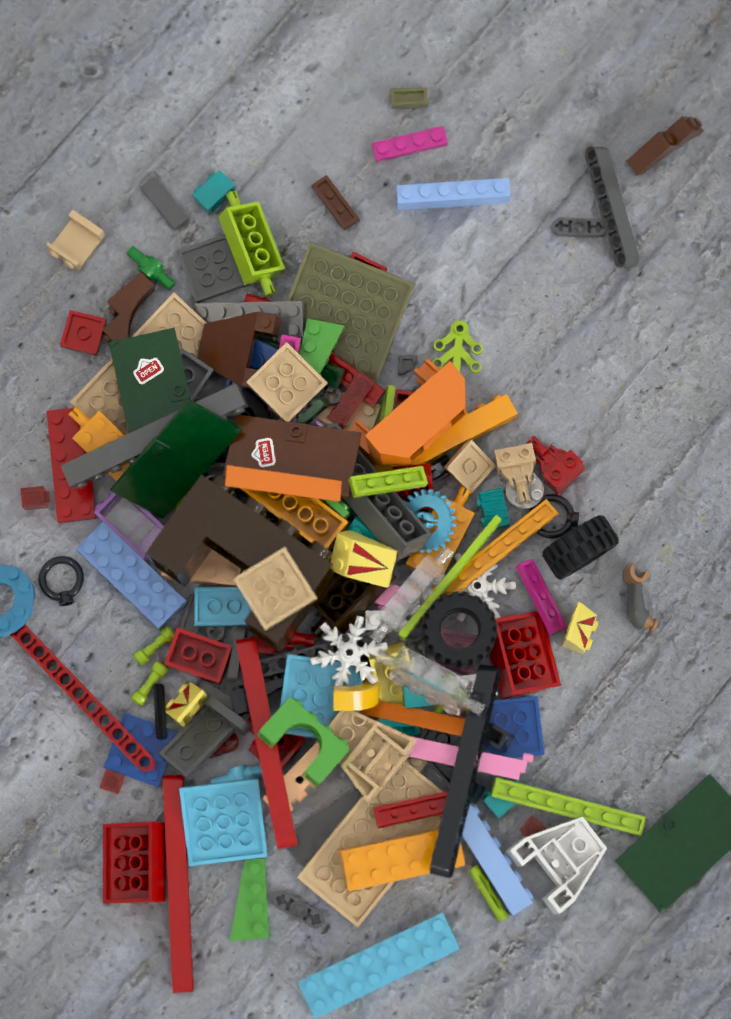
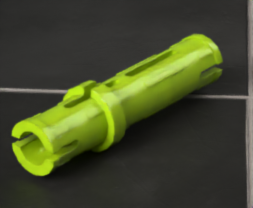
(488, 893)

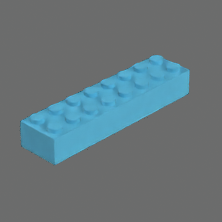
(378, 965)

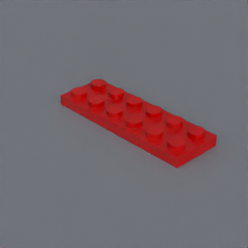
(70, 503)

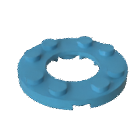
(23, 599)

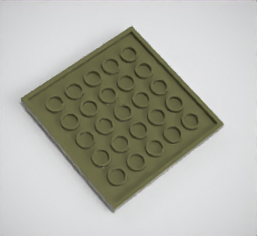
(354, 296)

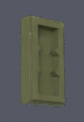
(409, 97)

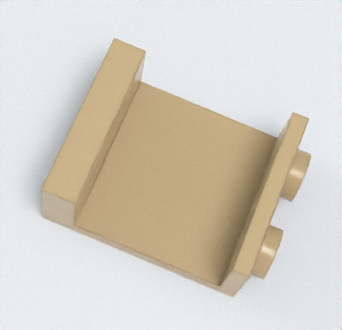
(76, 241)

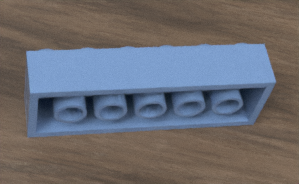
(131, 576)

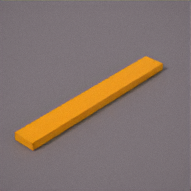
(503, 545)

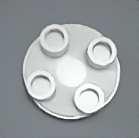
(535, 490)

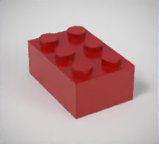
(198, 656)

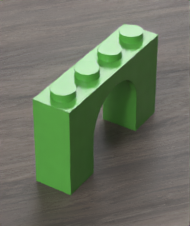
(292, 716)

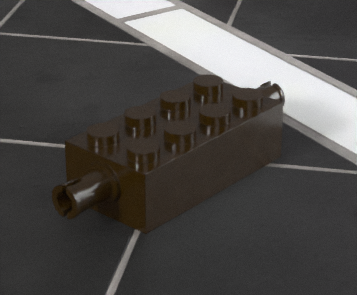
(344, 601)

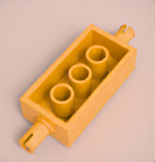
(96, 433)
(463, 520)

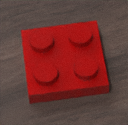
(83, 332)

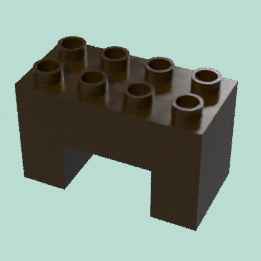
(242, 534)

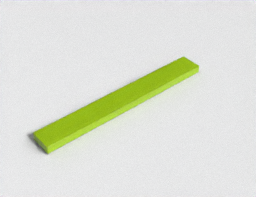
(450, 577)
(567, 806)

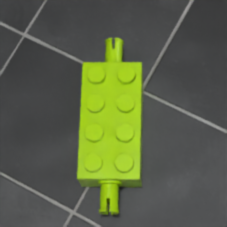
(251, 243)

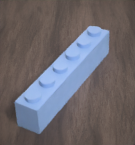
(453, 194)
(494, 863)

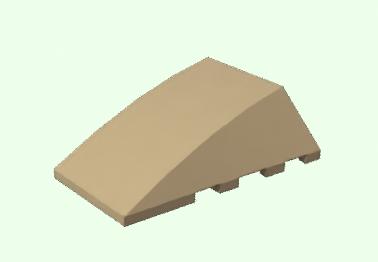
(374, 751)

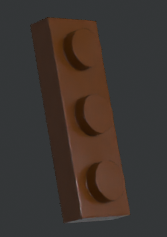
(335, 202)

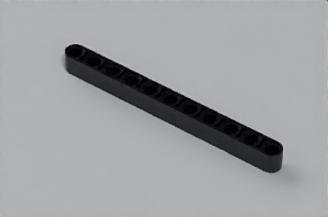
(464, 773)

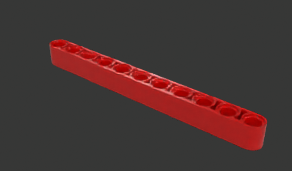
(87, 698)
(268, 757)
(178, 887)

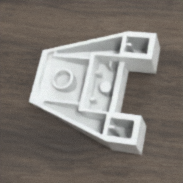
(566, 855)

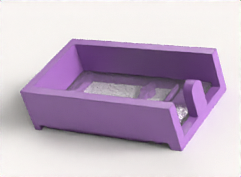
(130, 522)

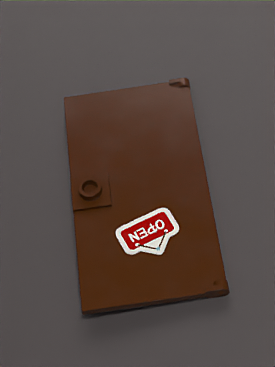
(295, 449)

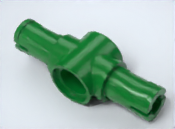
(151, 268)

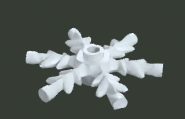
(501, 585)
(346, 661)

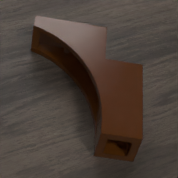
(664, 143)
(124, 306)

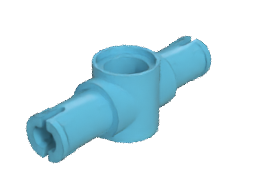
(239, 773)

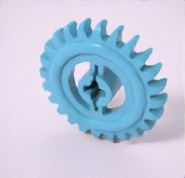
(444, 513)

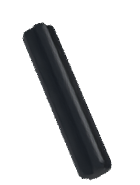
(160, 715)

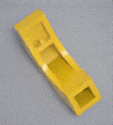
(356, 697)

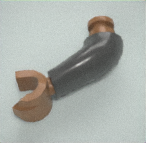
(637, 613)

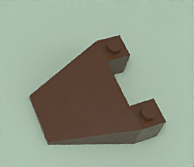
(230, 344)

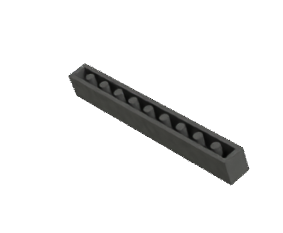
(127, 448)

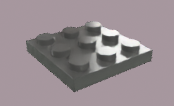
(210, 268)

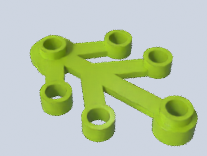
(458, 352)

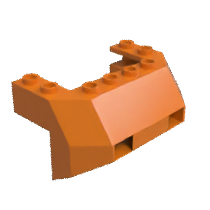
(418, 419)

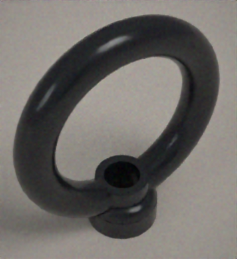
(571, 519)
(65, 597)

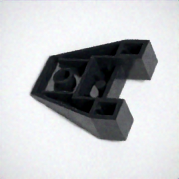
(495, 737)

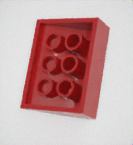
(523, 655)
(134, 862)

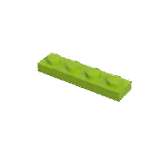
(388, 481)

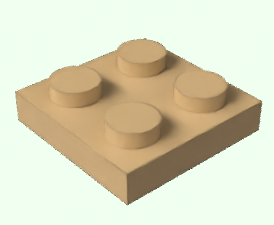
(469, 466)

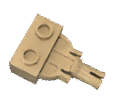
(516, 465)

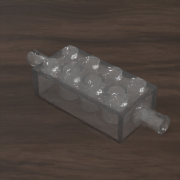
(407, 597)
(430, 681)

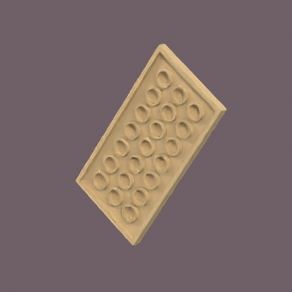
(103, 390)
(324, 870)

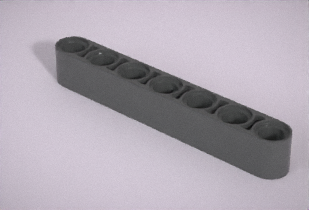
(611, 207)
(308, 652)

